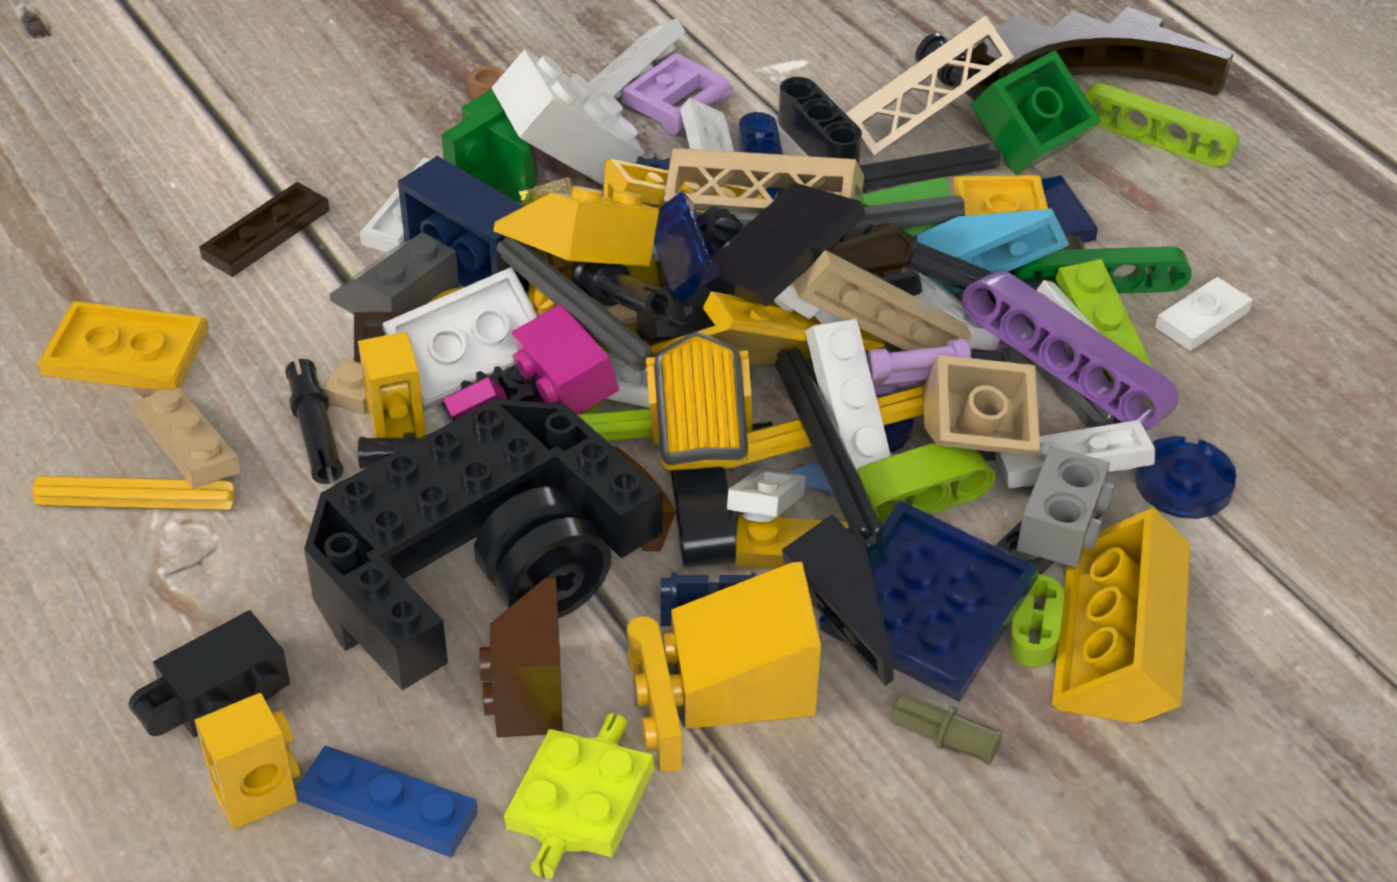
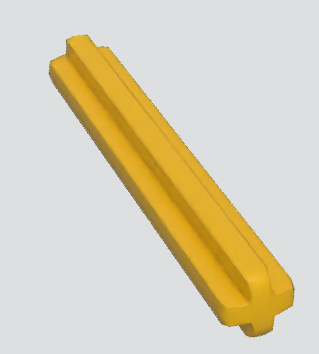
(132, 493)

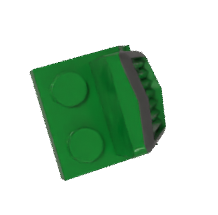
(490, 148)

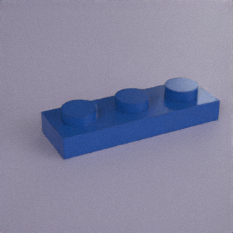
(387, 801)

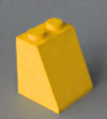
(746, 652)

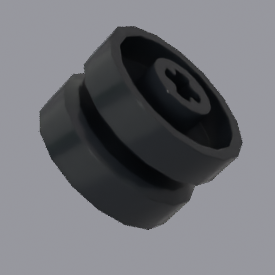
(542, 538)

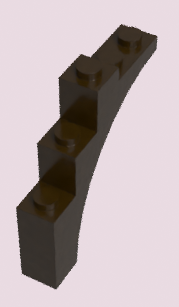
(1127, 45)

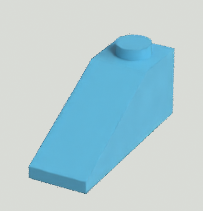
(997, 239)

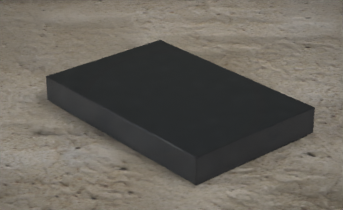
(783, 242)

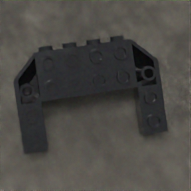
(436, 498)

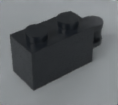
(210, 675)

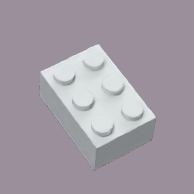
(565, 116)

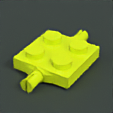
(579, 794)

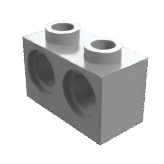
(1064, 507)

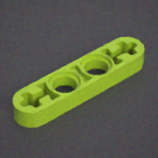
(1158, 118)

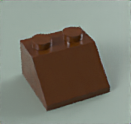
(524, 666)

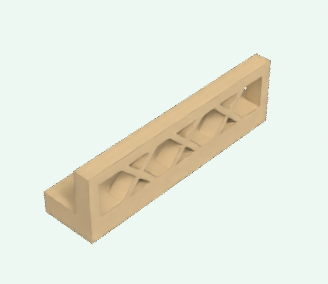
(921, 72)
(756, 171)
(876, 305)

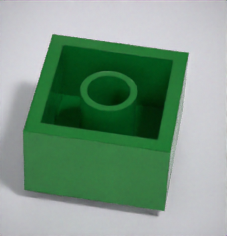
(1035, 112)

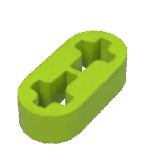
(1045, 621)

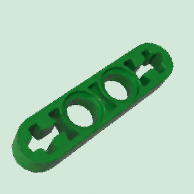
(1139, 281)

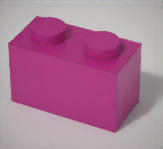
(563, 361)

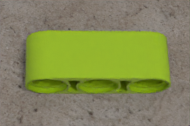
(927, 479)

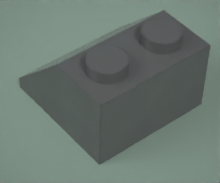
(401, 278)

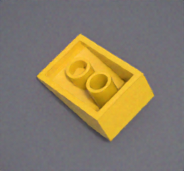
(586, 226)

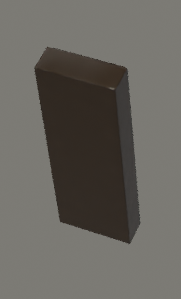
(264, 229)

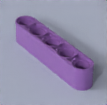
(1090, 348)

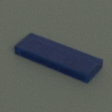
(684, 248)

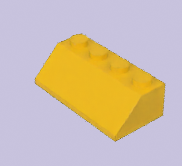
(1125, 623)

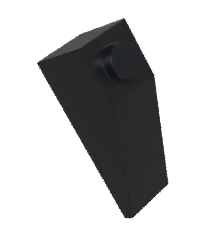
(844, 590)

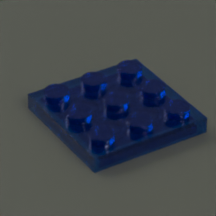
(942, 597)

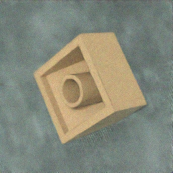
(982, 405)

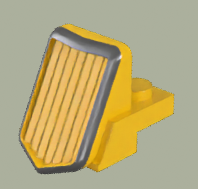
(700, 403)

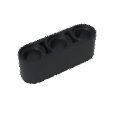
(817, 121)
(703, 517)

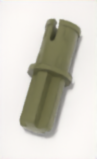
(946, 727)

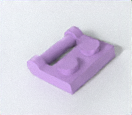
(668, 84)
(908, 368)

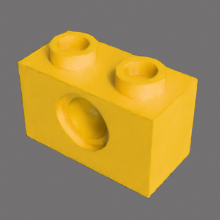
(392, 386)
(249, 759)

